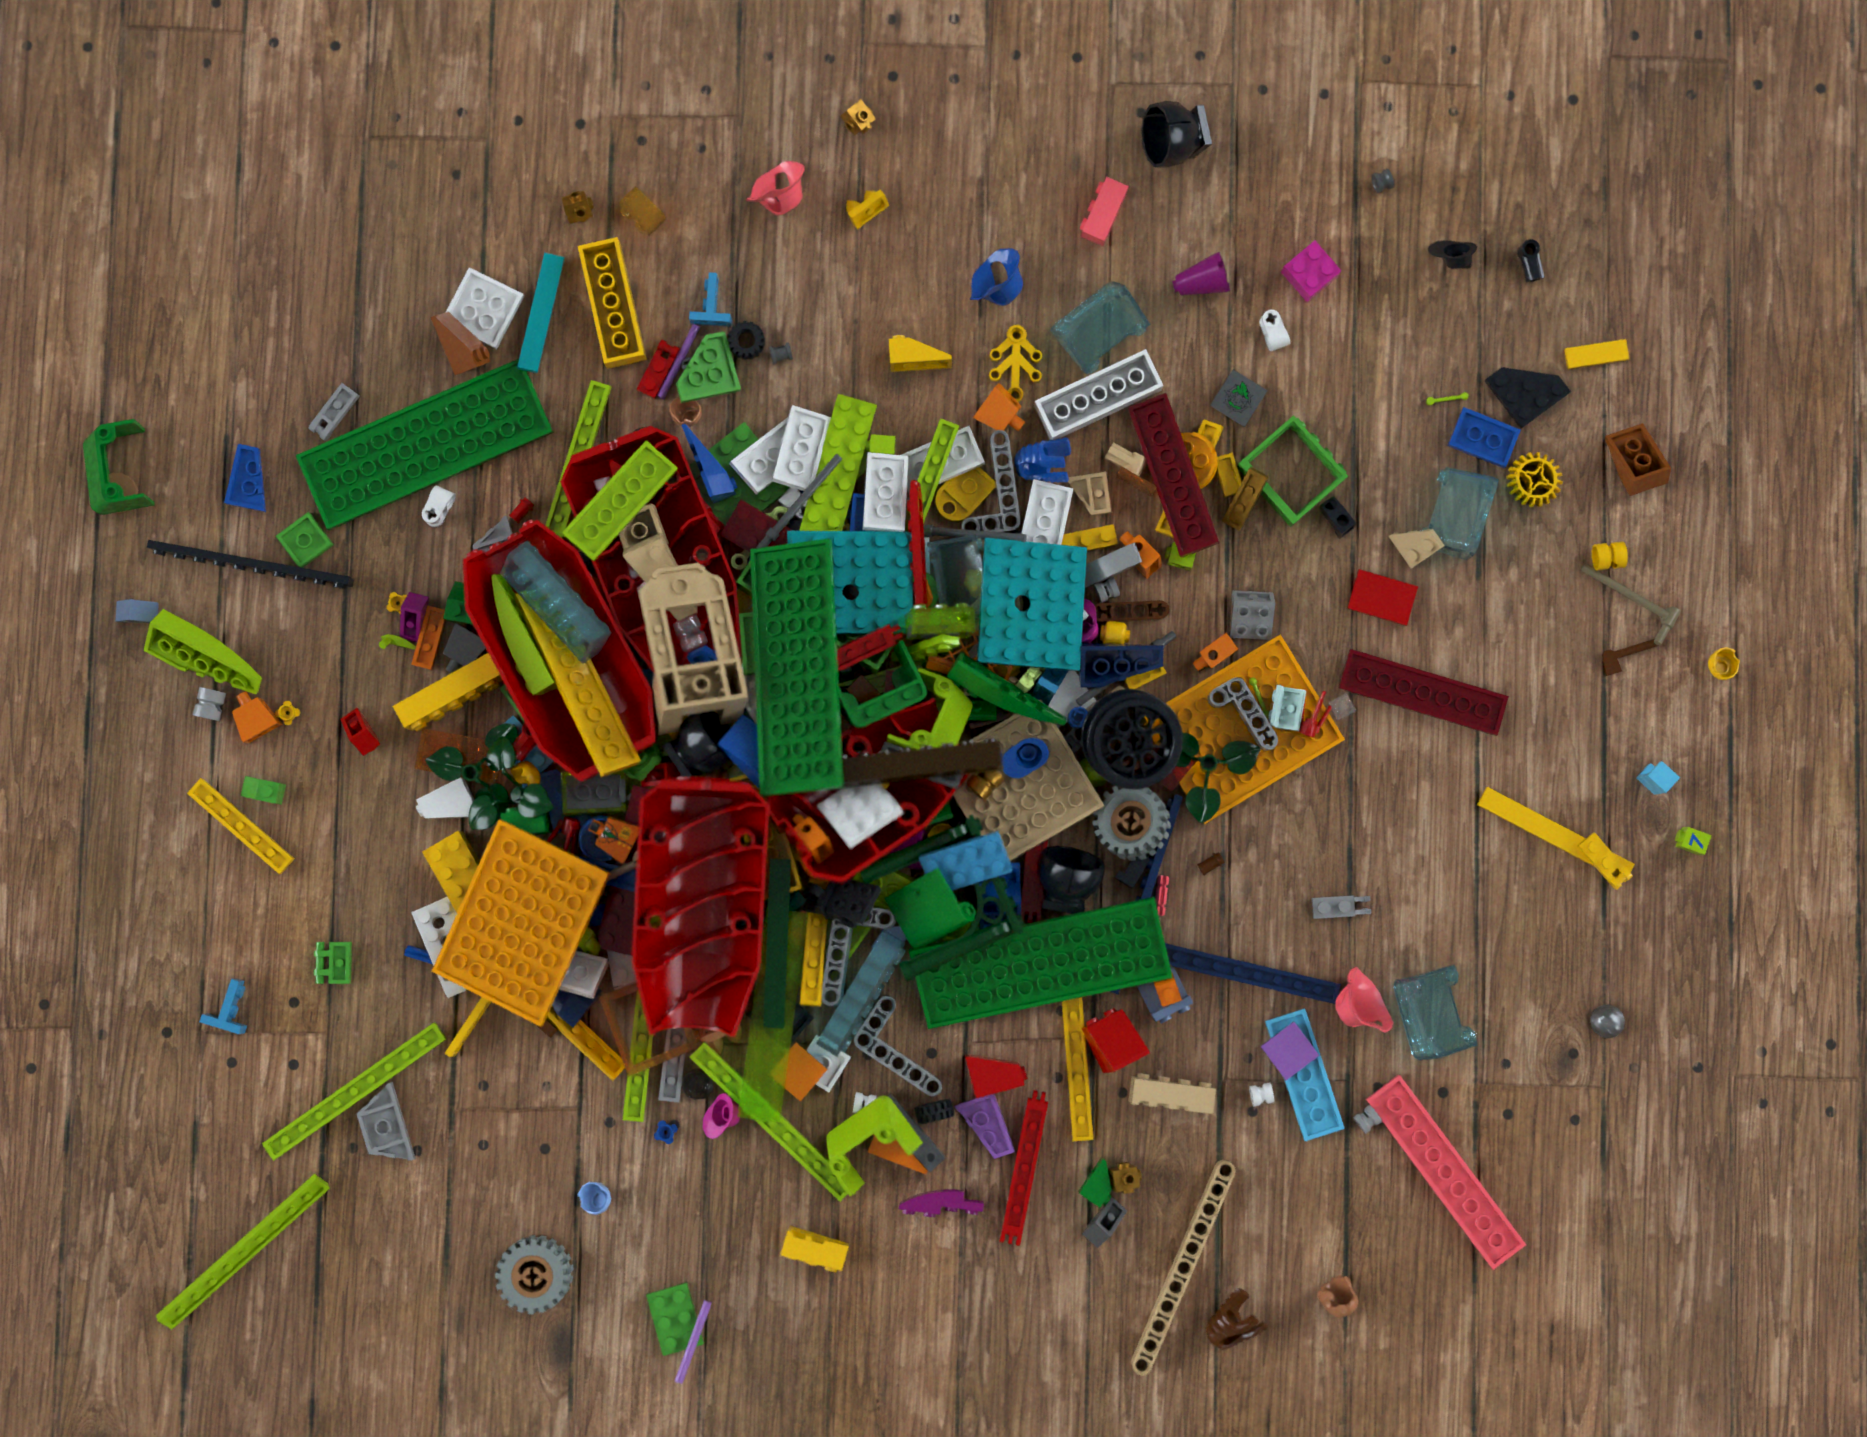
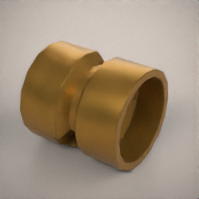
(984, 783)

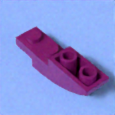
(930, 1203)

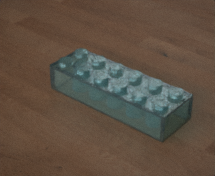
(555, 602)
(863, 989)

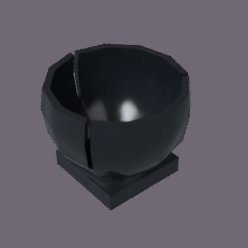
(1174, 133)
(696, 747)
(1068, 878)

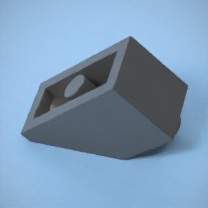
(1104, 1222)

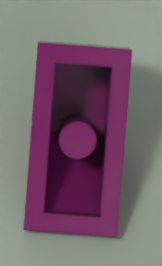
(412, 616)

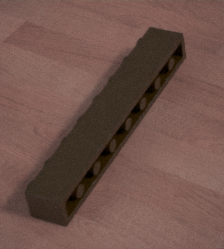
(922, 763)

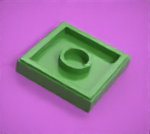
(304, 540)

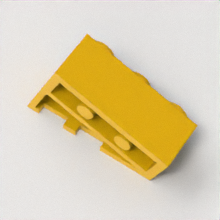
(814, 1249)

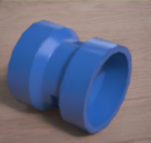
(1075, 719)

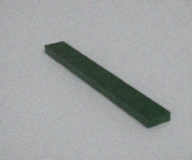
(777, 943)

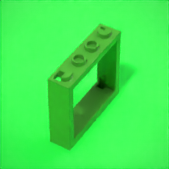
(1321, 453)

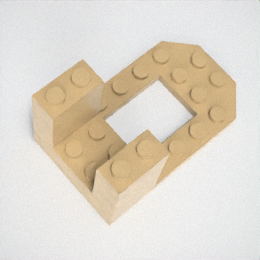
(699, 686)

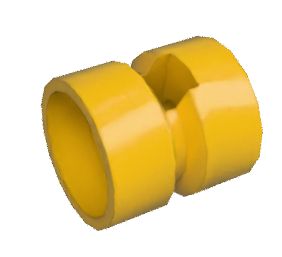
(1606, 556)

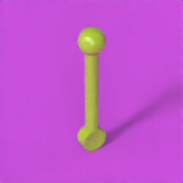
(1430, 401)
(1252, 681)

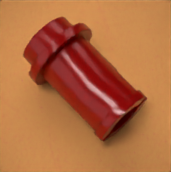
(521, 510)

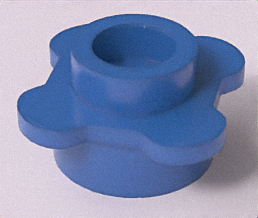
(668, 1138)

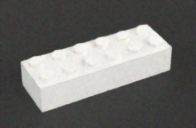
(1098, 395)

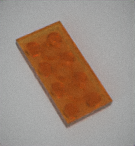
(471, 749)

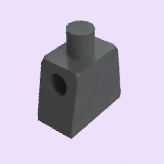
(463, 648)

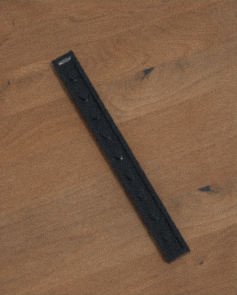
(242, 563)

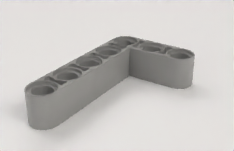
(1001, 490)
(844, 945)
(892, 1053)

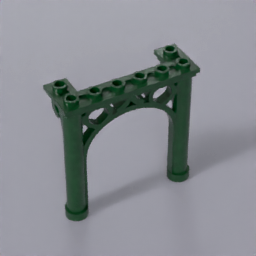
(970, 940)

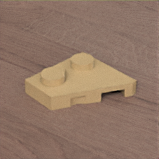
(1093, 492)
(1416, 545)

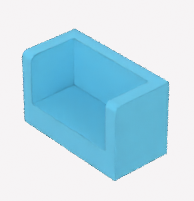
(1658, 778)

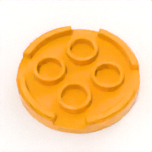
(1202, 456)

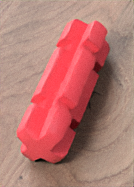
(1161, 894)

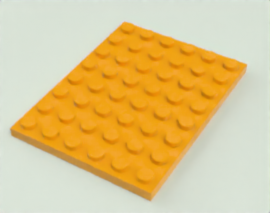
(1216, 727)
(521, 922)

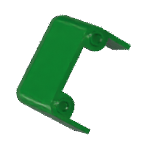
(103, 495)
(907, 692)

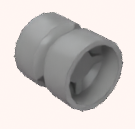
(209, 704)

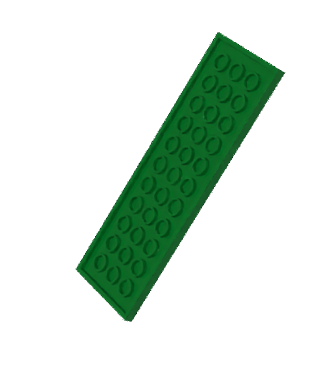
(424, 444)
(796, 668)
(1048, 964)

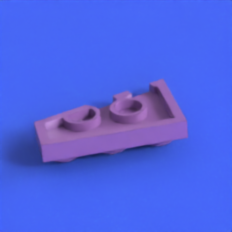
(988, 1123)

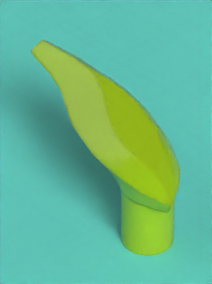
(395, 640)

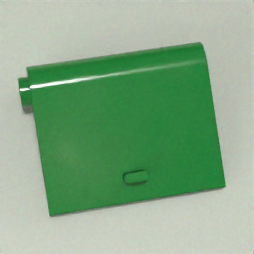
(929, 913)

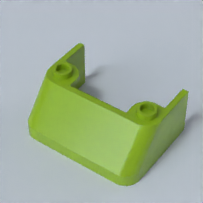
(950, 720)
(877, 1118)

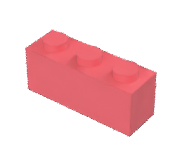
(1103, 211)

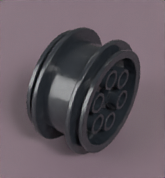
(1113, 709)

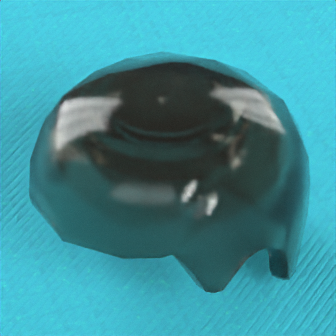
(697, 1084)

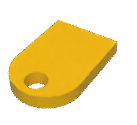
(965, 493)

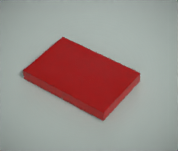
(1382, 597)

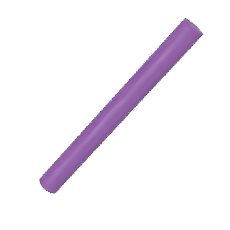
(678, 361)
(693, 1341)

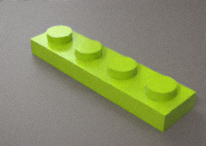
(930, 647)

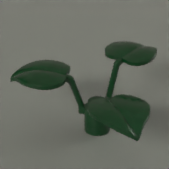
(1239, 755)
(448, 760)
(531, 801)

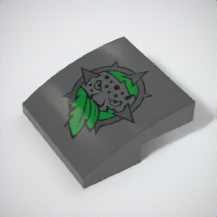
(1238, 397)

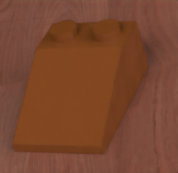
(460, 345)
(1638, 459)

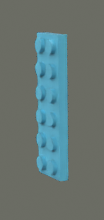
(1309, 1087)

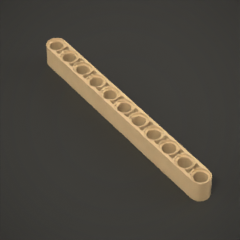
(1182, 1277)

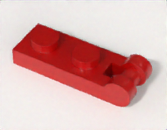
(657, 369)

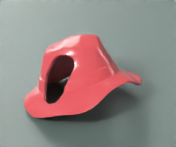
(765, 189)
(1362, 1003)

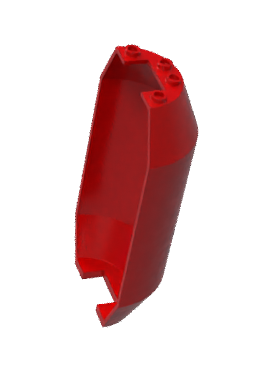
(615, 664)

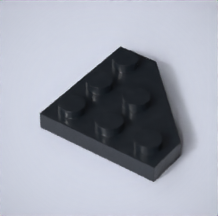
(1526, 392)

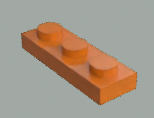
(429, 638)

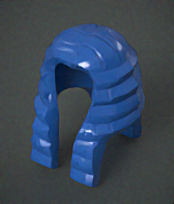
(1038, 459)

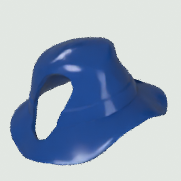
(983, 280)

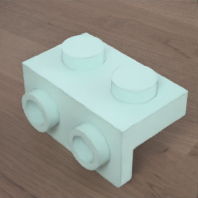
(1287, 708)

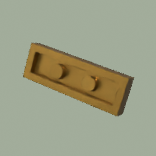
(1245, 498)

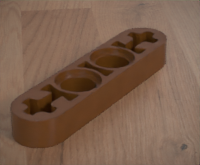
(1129, 613)

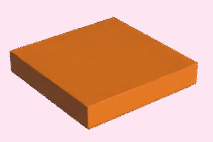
(802, 1072)

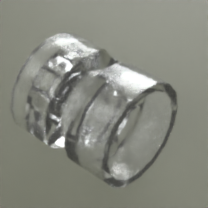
(690, 633)

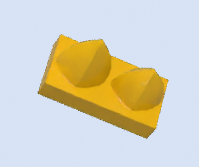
(873, 204)

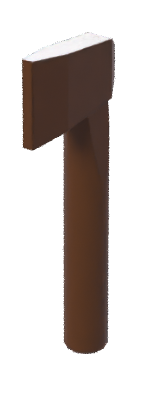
(1610, 657)

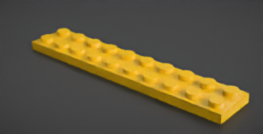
(584, 698)

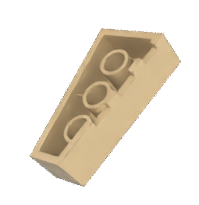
(653, 555)
(1172, 1094)

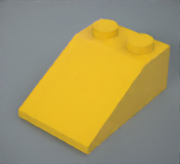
(913, 355)

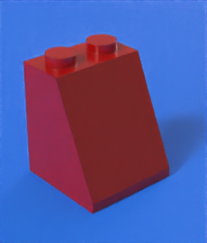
(1114, 1040)
(994, 1075)

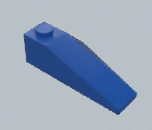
(713, 474)

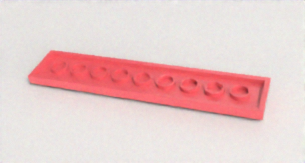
(1446, 1172)

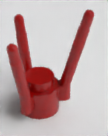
(1309, 726)
(570, 828)

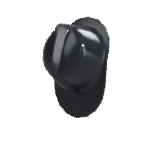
(1455, 254)

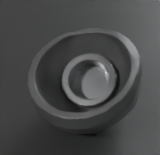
(1607, 1021)

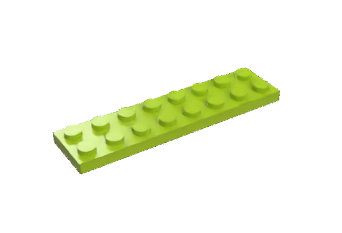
(847, 438)

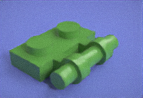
(339, 962)

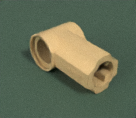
(1123, 458)

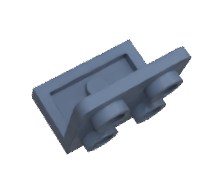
(1153, 1003)

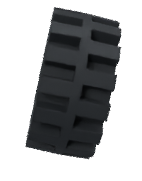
(741, 328)
(934, 1111)

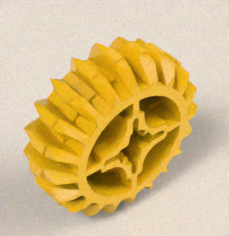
(1518, 474)

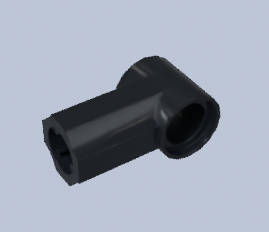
(1531, 263)

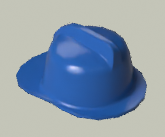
(1025, 757)

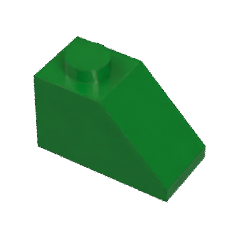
(1097, 1185)

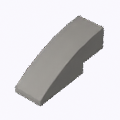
(1112, 564)

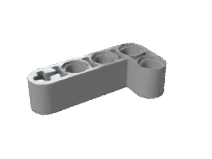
(1247, 716)

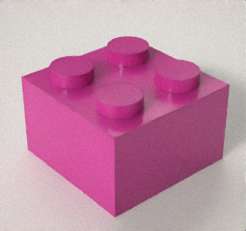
(1311, 271)

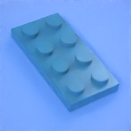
(969, 860)

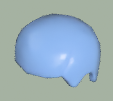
(594, 1197)

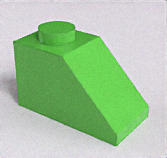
(263, 790)

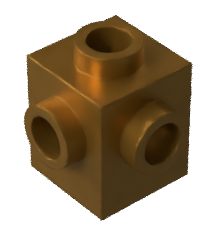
(858, 118)
(577, 206)
(1124, 1178)

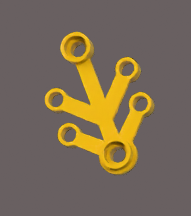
(1016, 359)

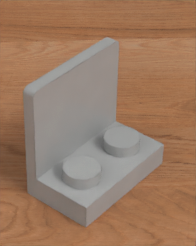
(1252, 615)

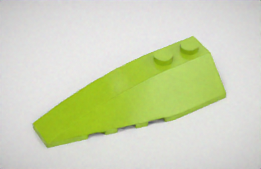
(520, 640)
(196, 650)

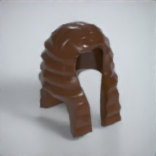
(1226, 1327)

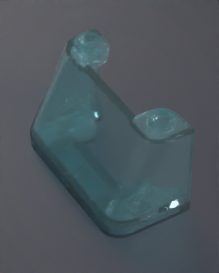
(1099, 325)
(1462, 510)
(958, 570)
(1431, 1014)

